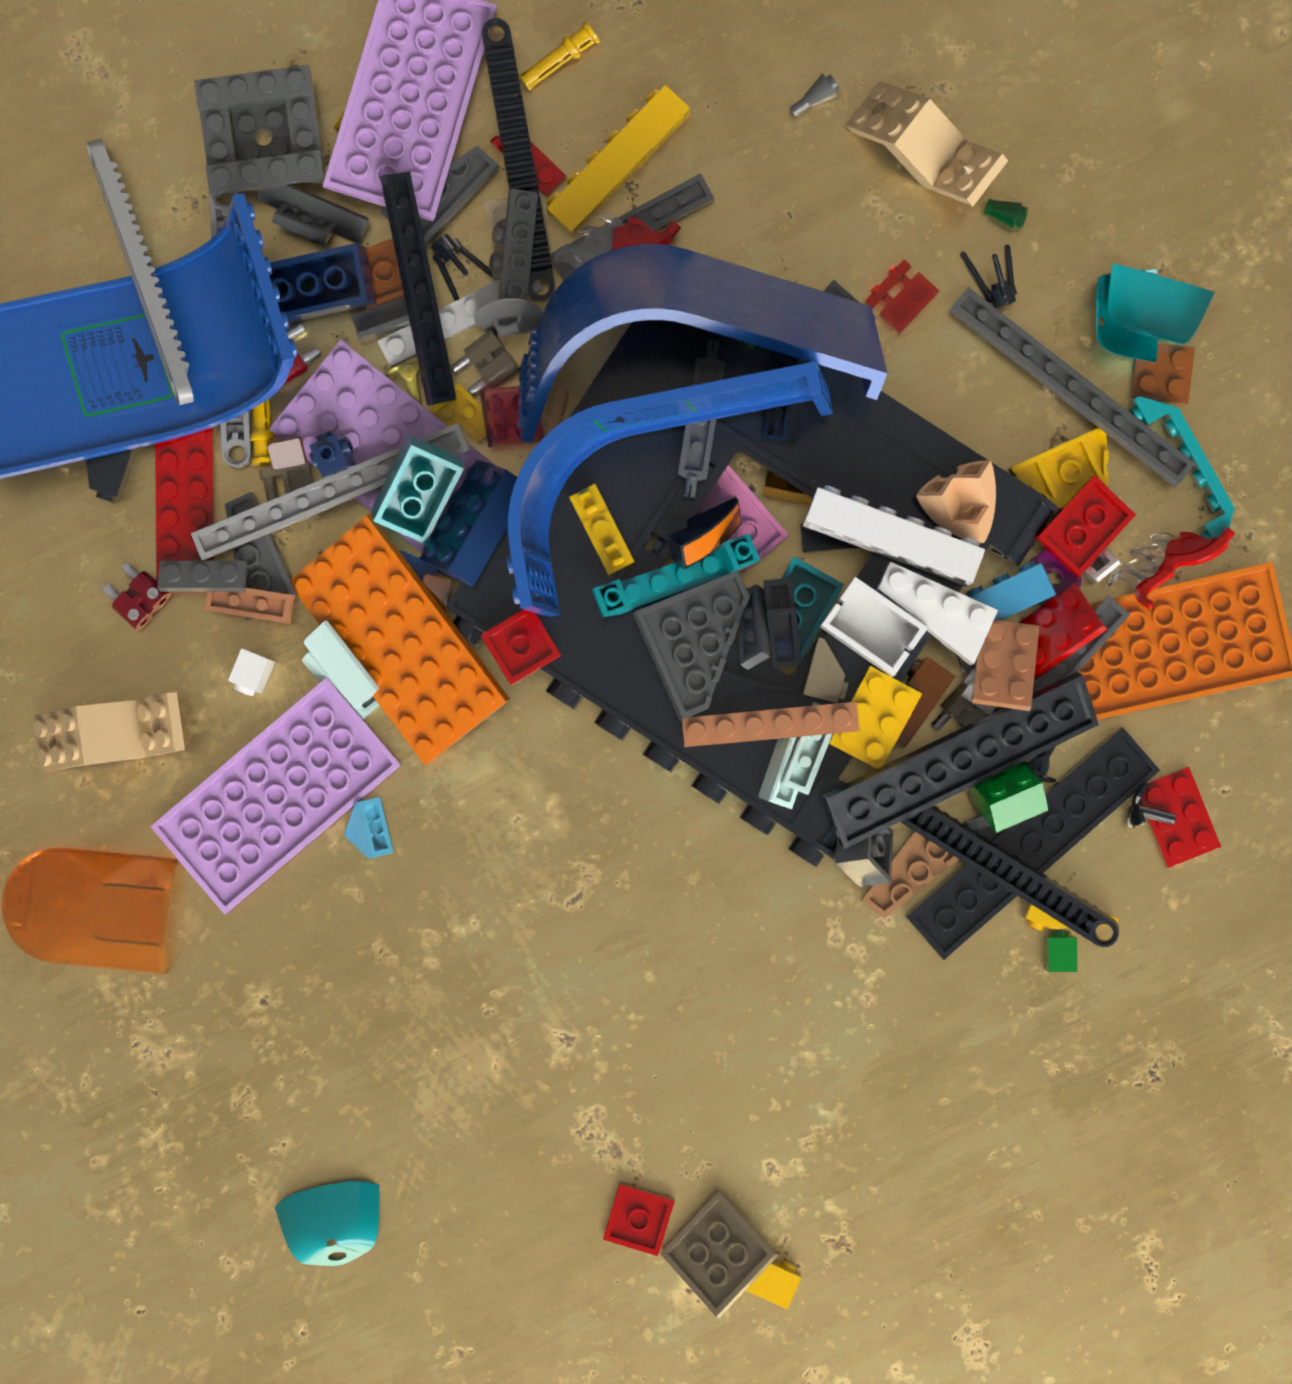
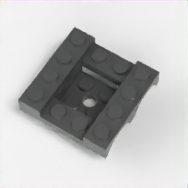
(260, 101)

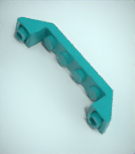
(1203, 475)
(672, 579)

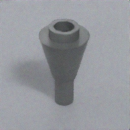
(820, 92)

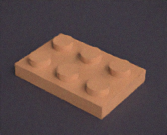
(1006, 666)

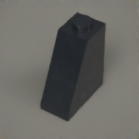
(110, 473)

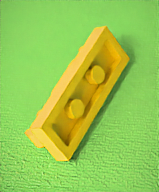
(601, 529)

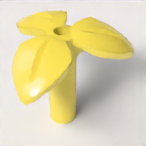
(408, 372)

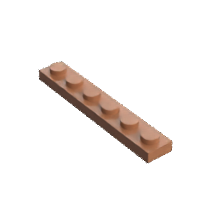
(771, 724)

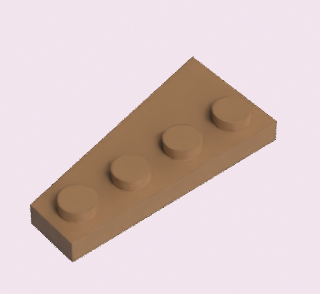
(912, 869)

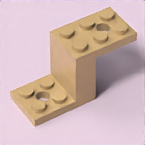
(926, 143)
(109, 732)

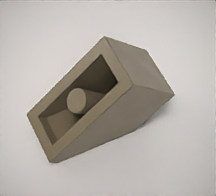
(825, 675)

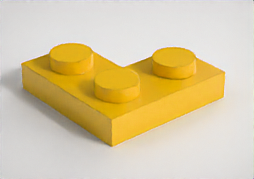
(464, 411)

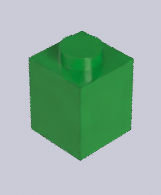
(1060, 952)

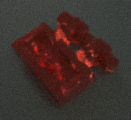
(908, 302)

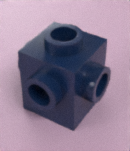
(332, 453)

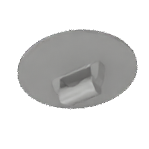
(508, 316)

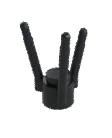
(447, 250)
(1003, 291)

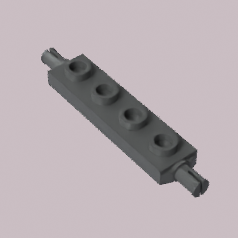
(699, 436)

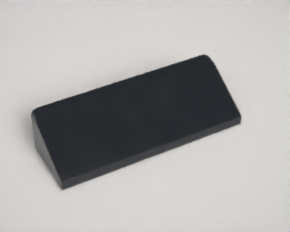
(783, 422)

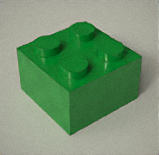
(1009, 797)

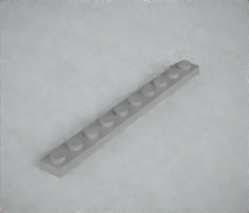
(312, 498)

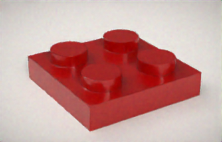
(520, 646)
(638, 1219)

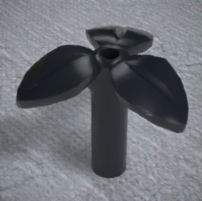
(1040, 766)
(1138, 812)

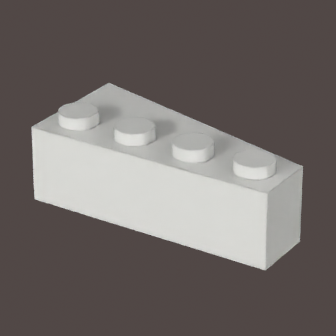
(949, 615)

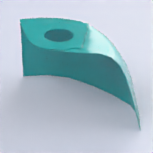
(1157, 303)
(1118, 339)
(328, 1212)

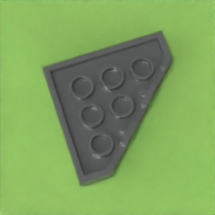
(692, 638)

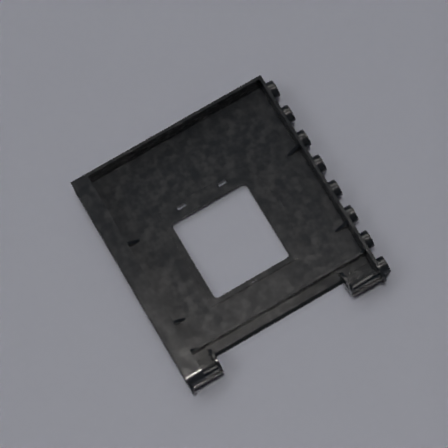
(861, 449)

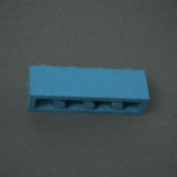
(1017, 592)

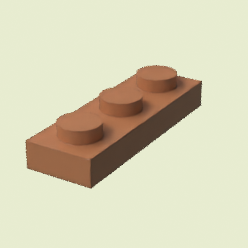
(252, 604)

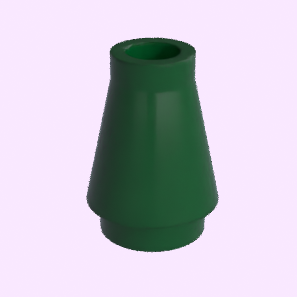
(1007, 213)

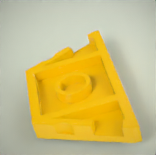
(1066, 468)

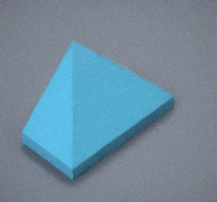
(369, 829)

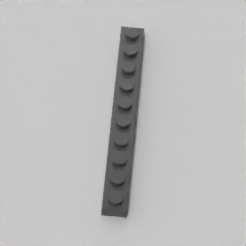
(1072, 387)

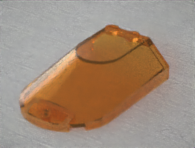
(91, 908)

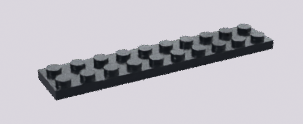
(959, 761)
(1074, 810)

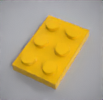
(883, 713)

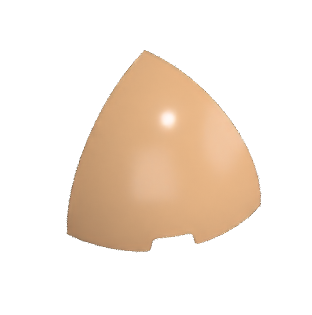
(963, 500)

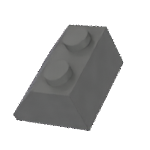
(868, 860)

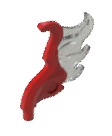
(611, 237)
(1159, 561)

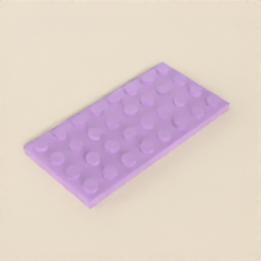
(409, 98)
(366, 407)
(275, 796)

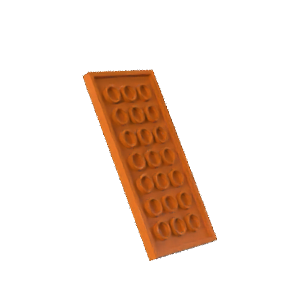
(402, 637)
(1193, 643)

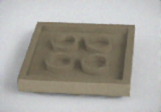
(719, 1254)

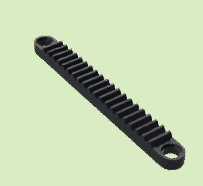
(516, 143)
(1013, 874)

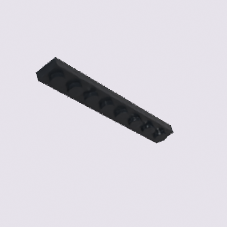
(418, 288)

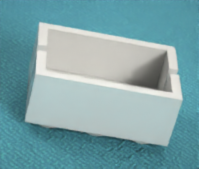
(873, 627)

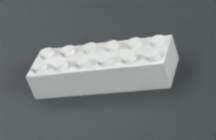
(894, 537)

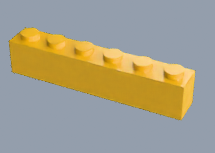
(618, 160)

